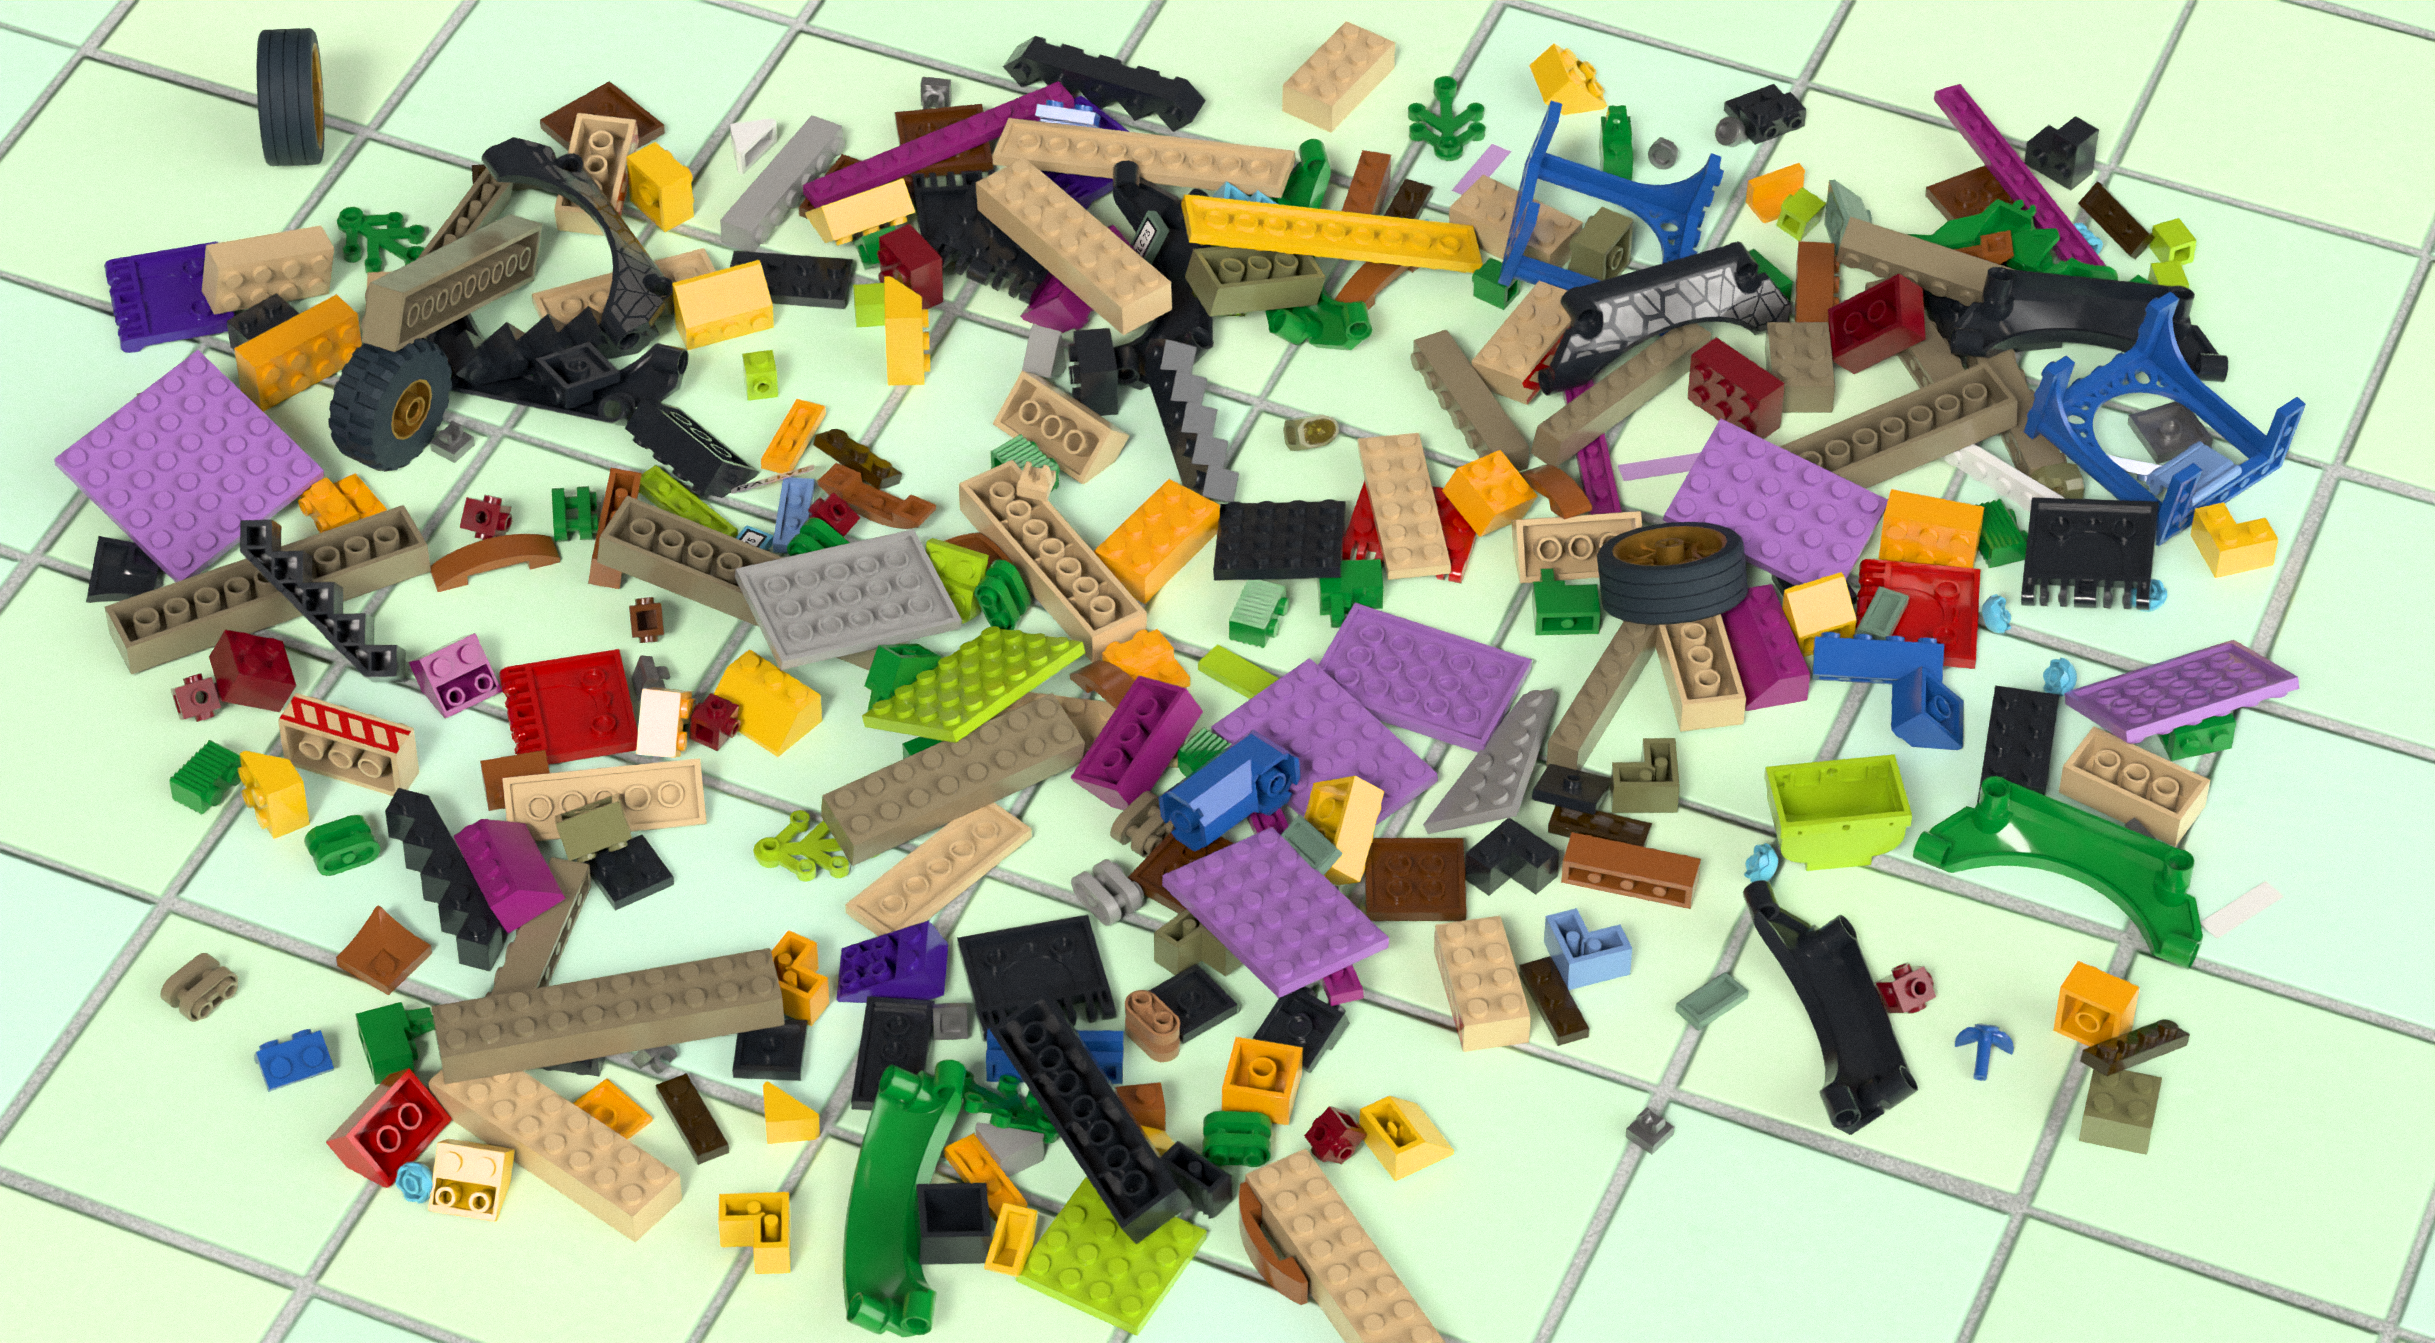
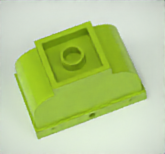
(1838, 810)

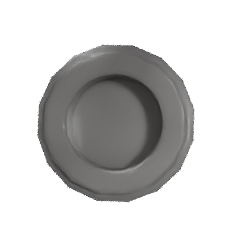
(1730, 132)
(1663, 153)

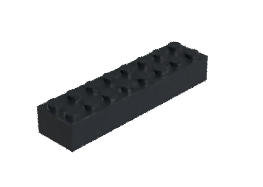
(1091, 1117)

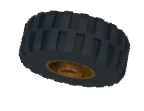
(389, 403)

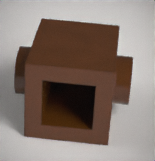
(646, 620)

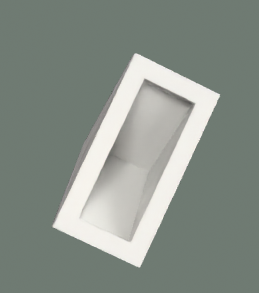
(751, 141)

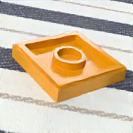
(614, 1109)

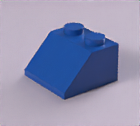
(1926, 712)

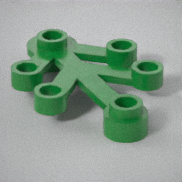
(1448, 146)
(354, 221)
(1004, 1109)

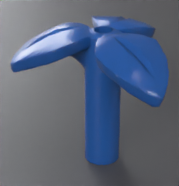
(1985, 1036)

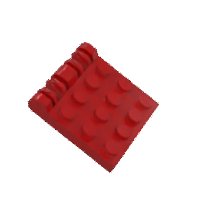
(1457, 533)
(1940, 604)
(572, 708)

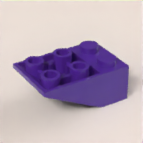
(895, 965)

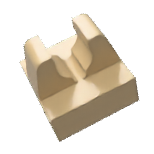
(1036, 482)

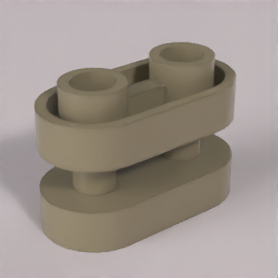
(1141, 825)
(199, 987)

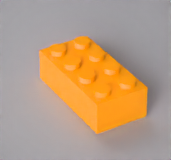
(298, 352)
(1159, 539)

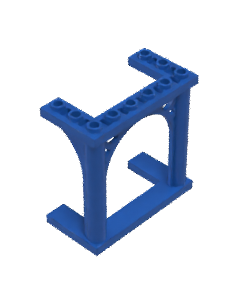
(1671, 203)
(2161, 359)

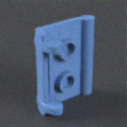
(2215, 474)

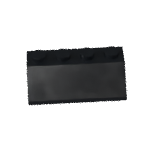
(688, 449)

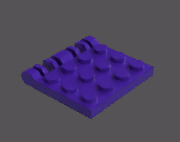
(161, 297)

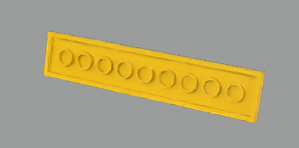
(1330, 233)

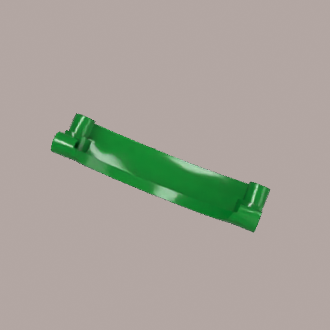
(899, 1149)

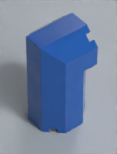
(1228, 788)

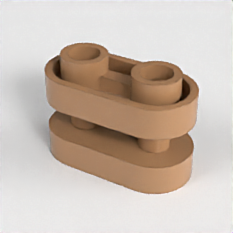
(1152, 1026)

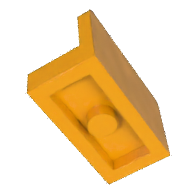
(1769, 191)

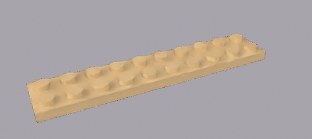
(1159, 157)

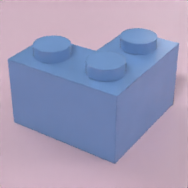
(1583, 955)

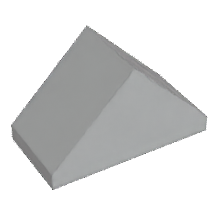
(1044, 352)
(1010, 1147)

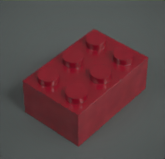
(1876, 324)
(1735, 389)

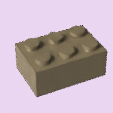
(1802, 360)

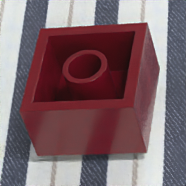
(913, 263)
(252, 671)

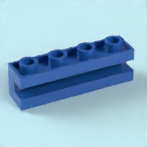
(1873, 660)
(1105, 1046)

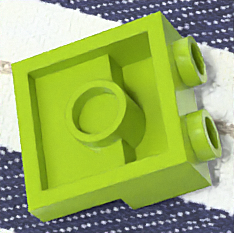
(960, 574)

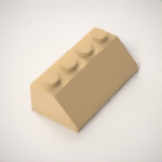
(1060, 427)
(1566, 544)

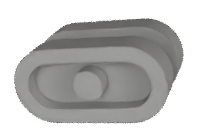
(1107, 892)

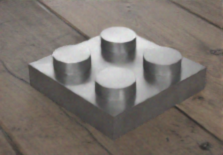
(2168, 430)

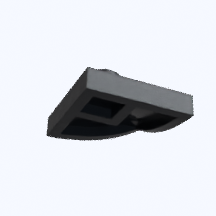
(120, 571)

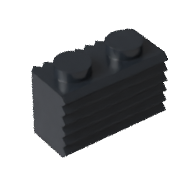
(1201, 1179)

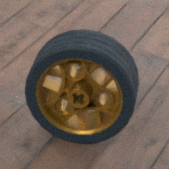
(290, 97)
(1672, 573)

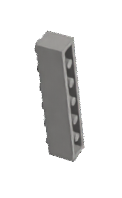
(781, 184)

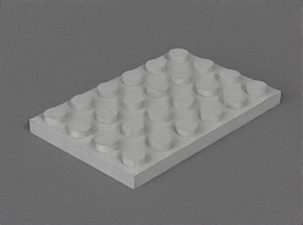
(847, 599)

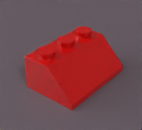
(389, 1128)

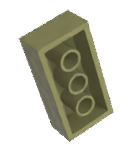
(1252, 280)

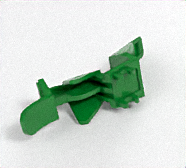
(2029, 244)

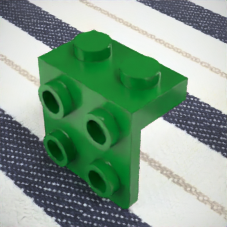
(2206, 737)

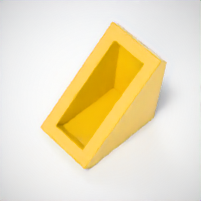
(788, 1118)
(1012, 1240)

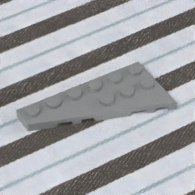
(1500, 773)

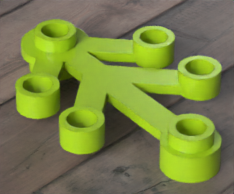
(778, 851)

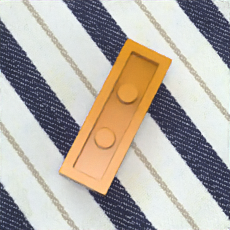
(793, 436)
(977, 1166)

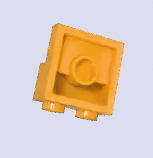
(339, 502)
(1147, 656)

